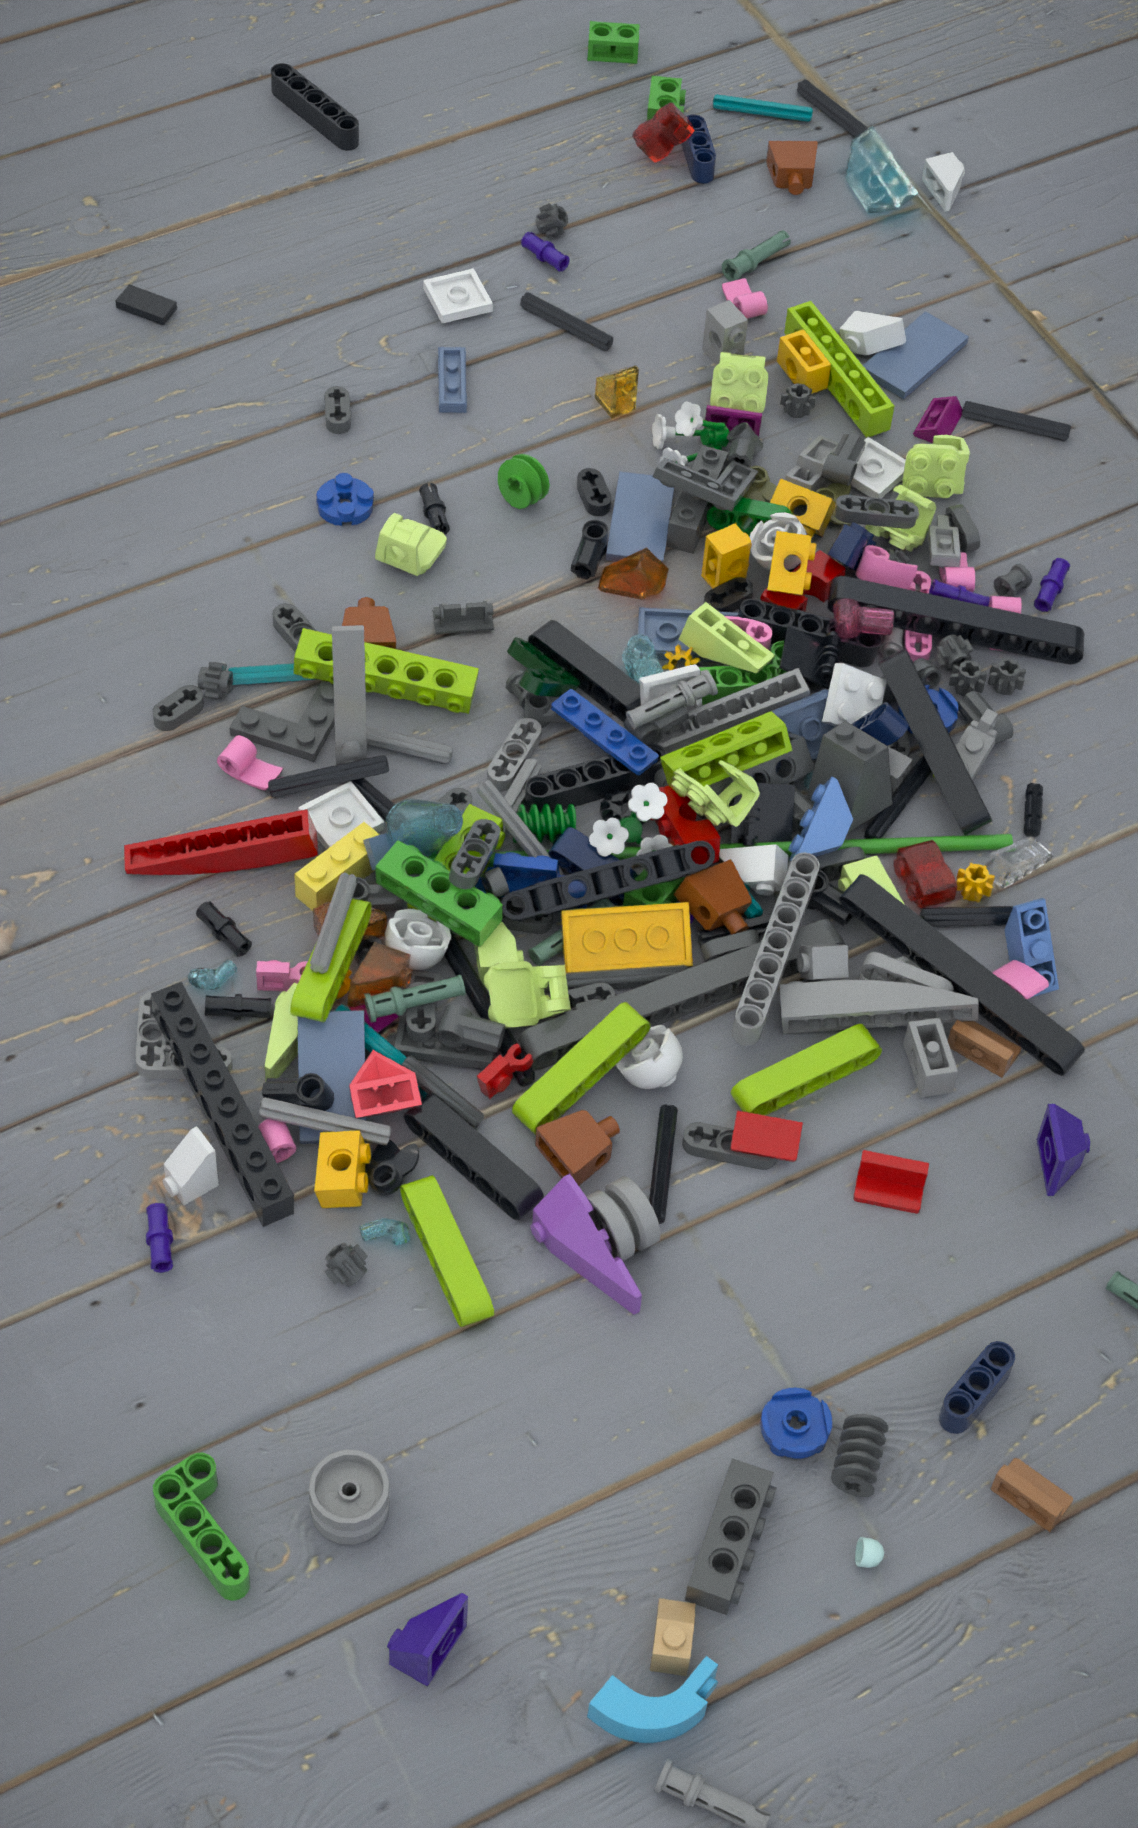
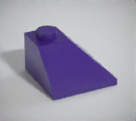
(1060, 1147)
(428, 1639)

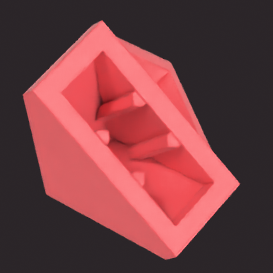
(383, 1087)

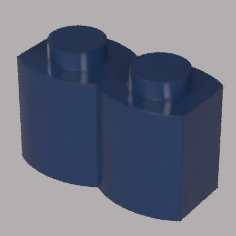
(850, 545)

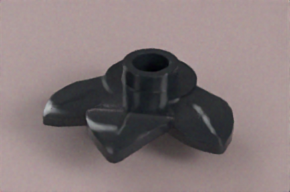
(390, 1164)

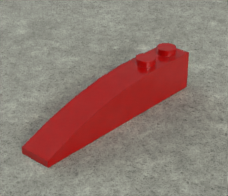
(227, 847)

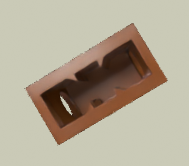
(792, 164)
(376, 622)
(716, 897)
(577, 1144)

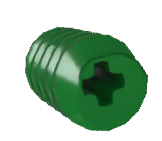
(547, 822)

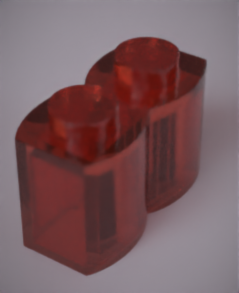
(663, 132)
(925, 874)

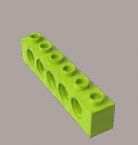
(848, 378)
(401, 666)

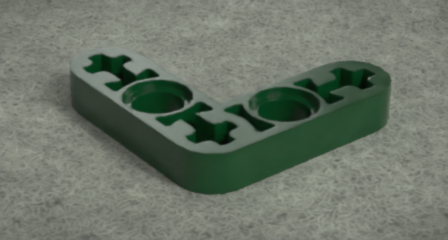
(542, 674)

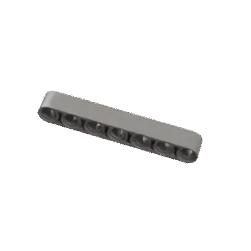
(772, 959)

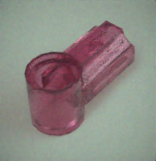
(852, 620)

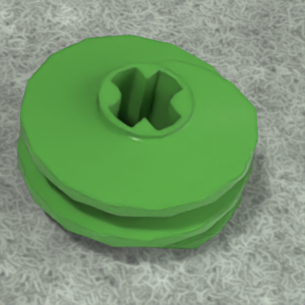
(523, 481)

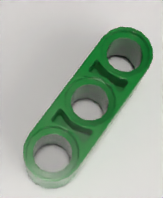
(745, 514)

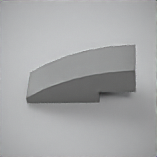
(810, 464)

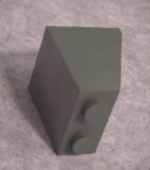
(859, 766)

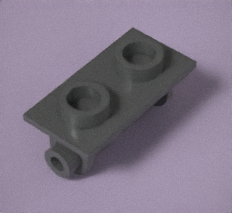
(455, 619)

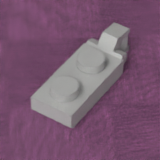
(944, 544)
(978, 742)

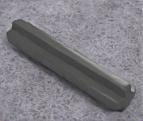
(433, 1084)

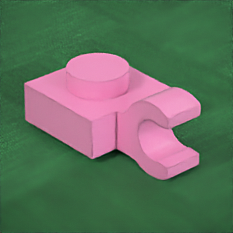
(277, 975)

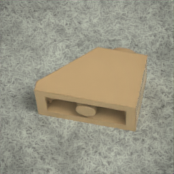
(673, 1637)

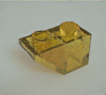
(618, 390)

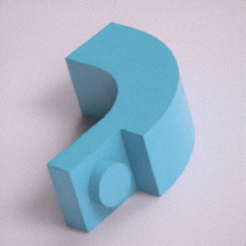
(653, 1718)

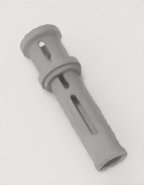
(684, 694)
(695, 1791)

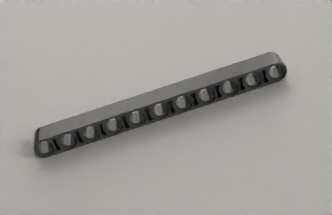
(667, 997)

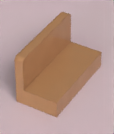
(983, 1046)
(1031, 1493)

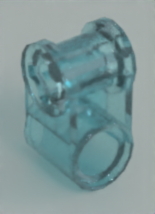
(640, 665)

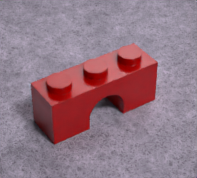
(822, 570)
(681, 827)

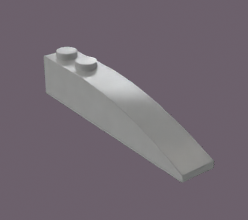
(349, 693)
(736, 709)
(874, 1003)

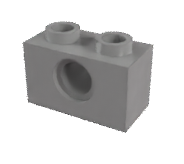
(724, 331)
(930, 1057)

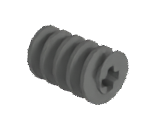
(859, 1454)

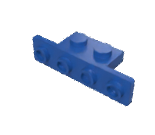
(604, 732)
(526, 871)

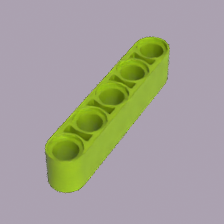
(318, 991)
(581, 1067)
(807, 1071)
(447, 1251)

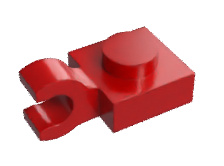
(498, 1073)

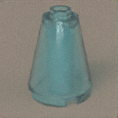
(423, 824)

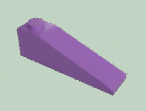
(570, 1234)

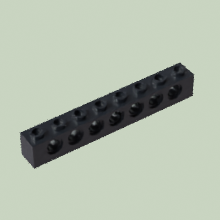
(222, 1104)

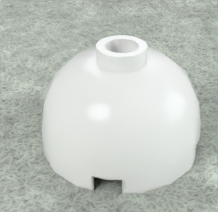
(764, 538)
(418, 936)
(653, 1060)

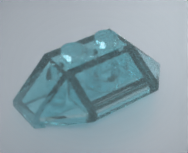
(877, 175)

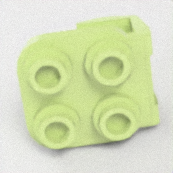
(740, 382)
(937, 467)
(913, 536)
(409, 545)
(716, 807)
(519, 993)

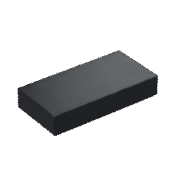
(146, 304)

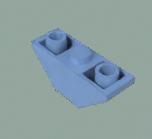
(825, 823)
(1030, 940)

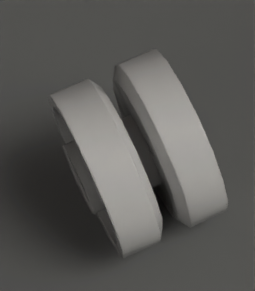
(625, 1216)
(349, 1497)

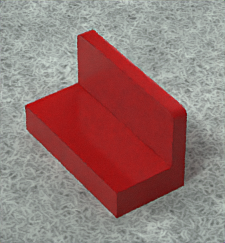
(766, 1136)
(890, 1181)

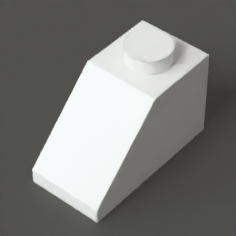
(943, 178)
(872, 333)
(759, 866)
(191, 1168)

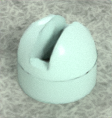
(868, 1552)

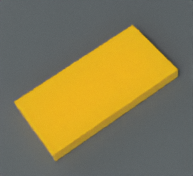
(626, 937)

